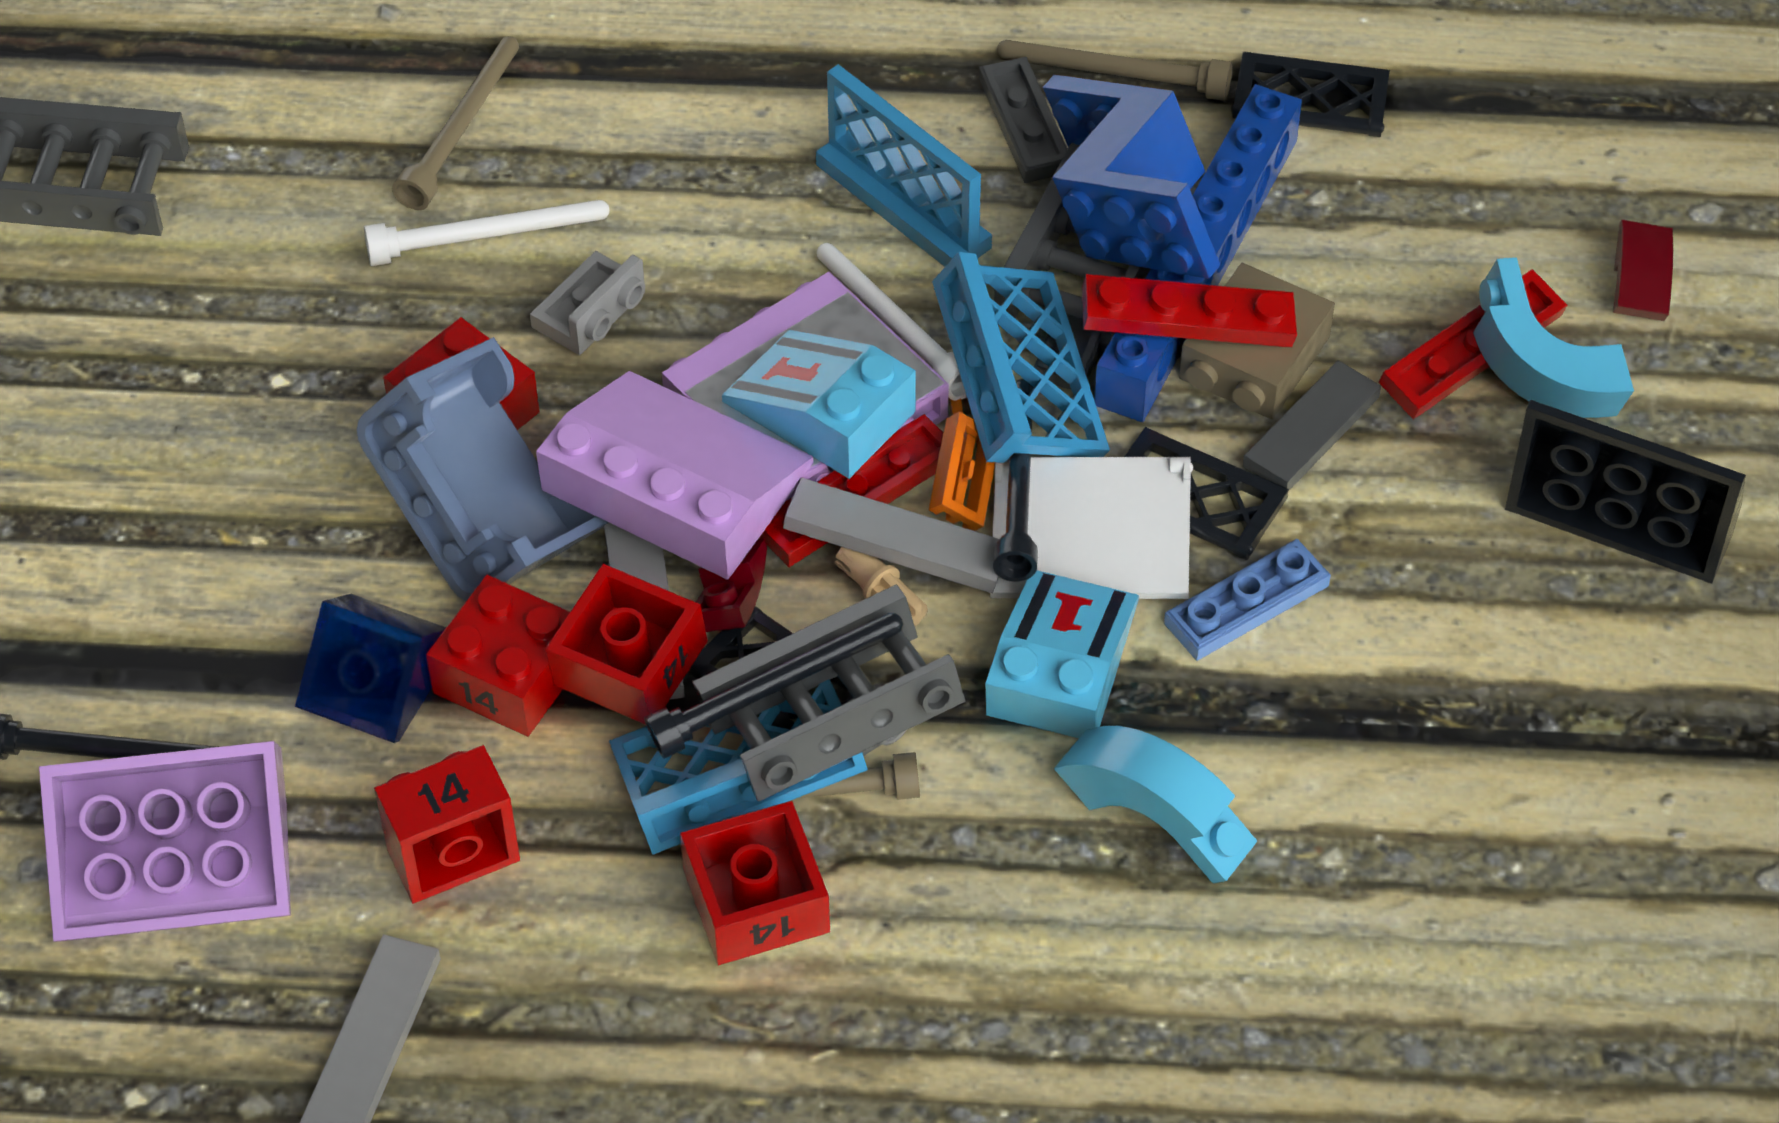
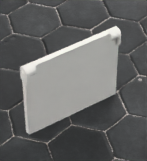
(1106, 522)

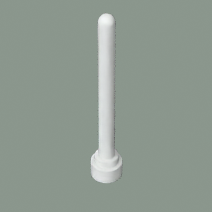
(387, 242)
(894, 317)

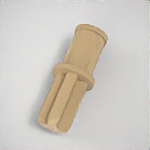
(876, 576)

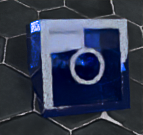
(367, 666)

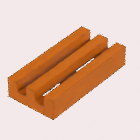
(955, 469)

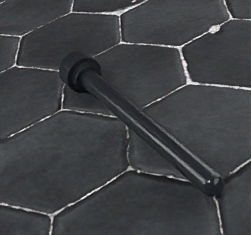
(1015, 553)
(674, 728)
(16, 738)

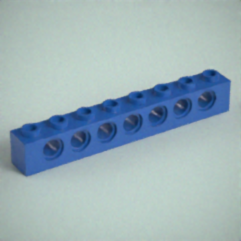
(1228, 202)

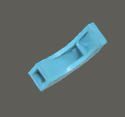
(1539, 365)
(1165, 785)

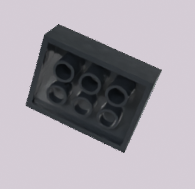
(1624, 491)

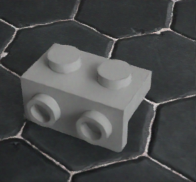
(590, 301)

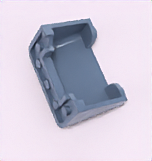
(468, 472)

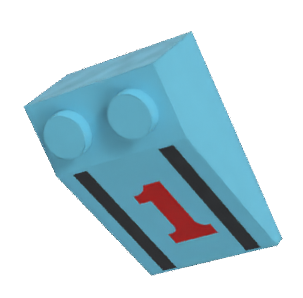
(827, 397)
(1059, 654)

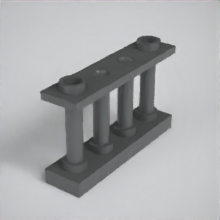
(103, 134)
(1039, 251)
(849, 729)

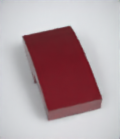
(1643, 270)
(732, 601)

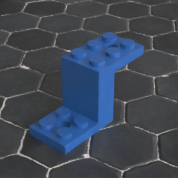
(1131, 176)

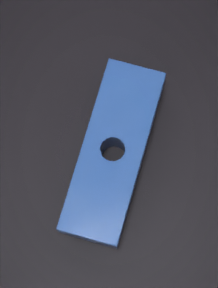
(1247, 599)

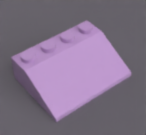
(670, 471)
(166, 840)

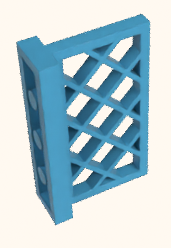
(885, 183)
(988, 362)
(718, 793)

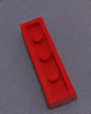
(1188, 310)
(1454, 356)
(890, 472)

